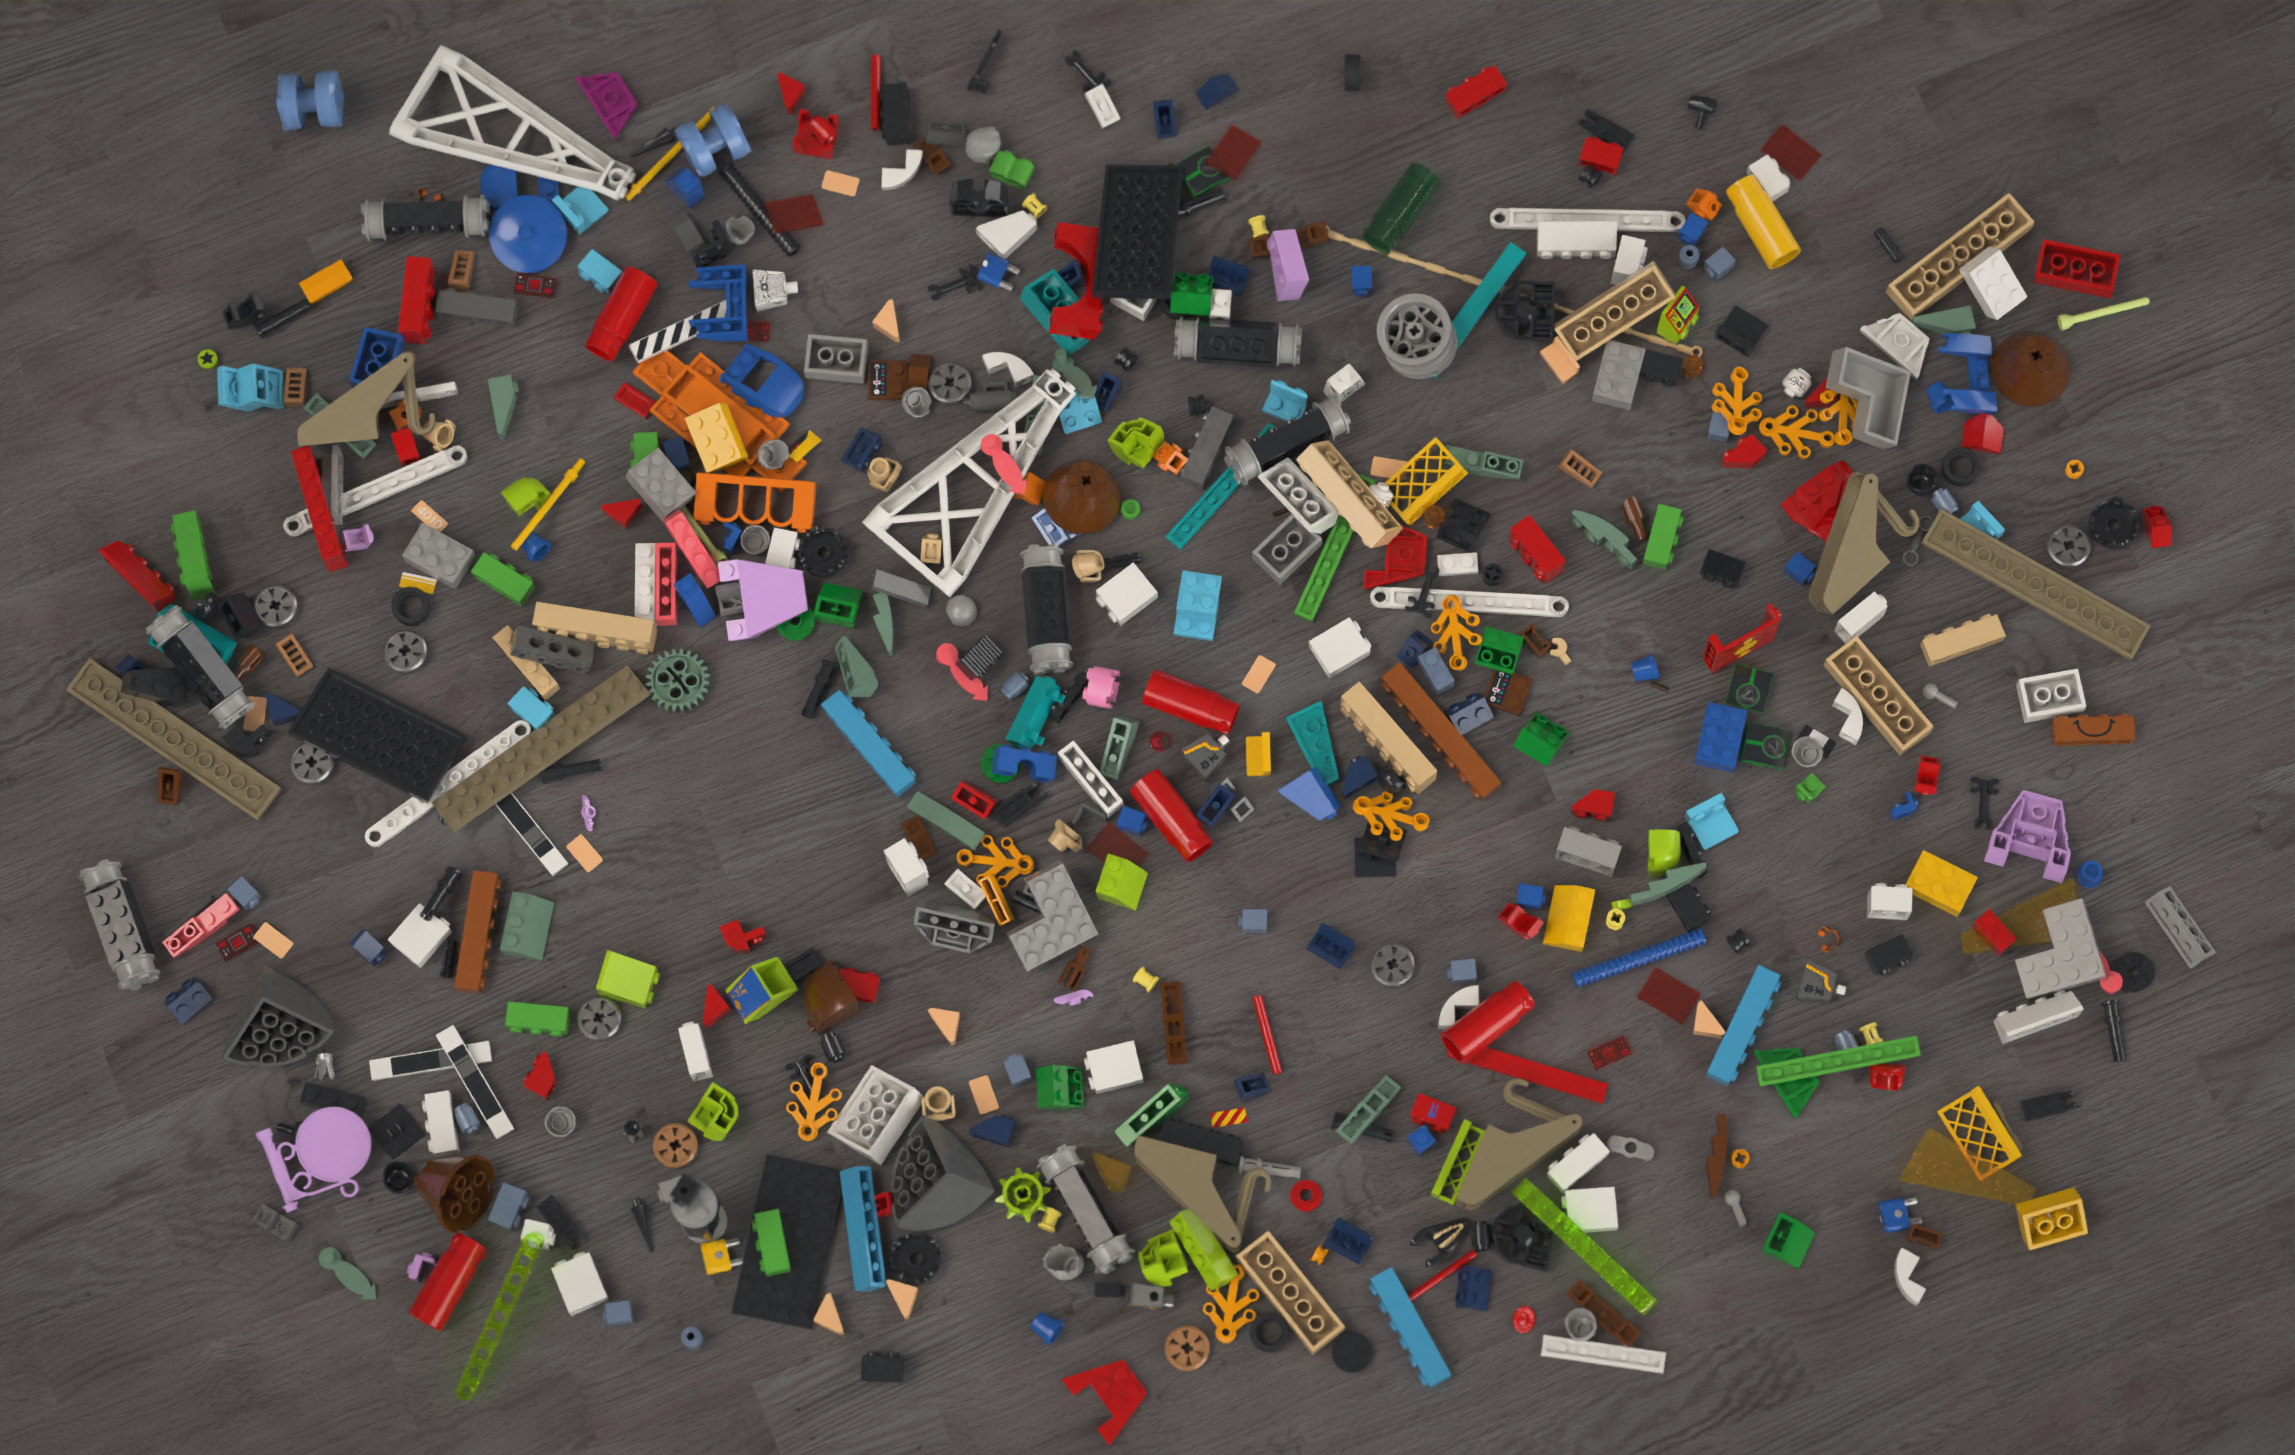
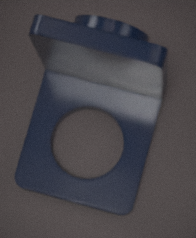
(1413, 648)

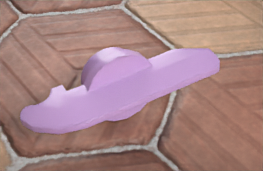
(588, 812)
(1073, 998)

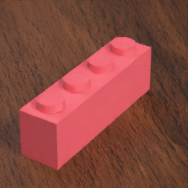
(692, 548)
(666, 575)

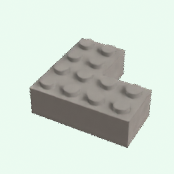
(1879, 392)
(1061, 922)
(2074, 956)

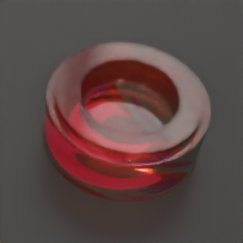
(1159, 741)

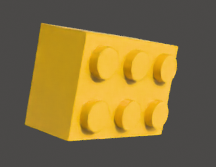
(716, 437)
(1940, 883)
(2051, 1218)

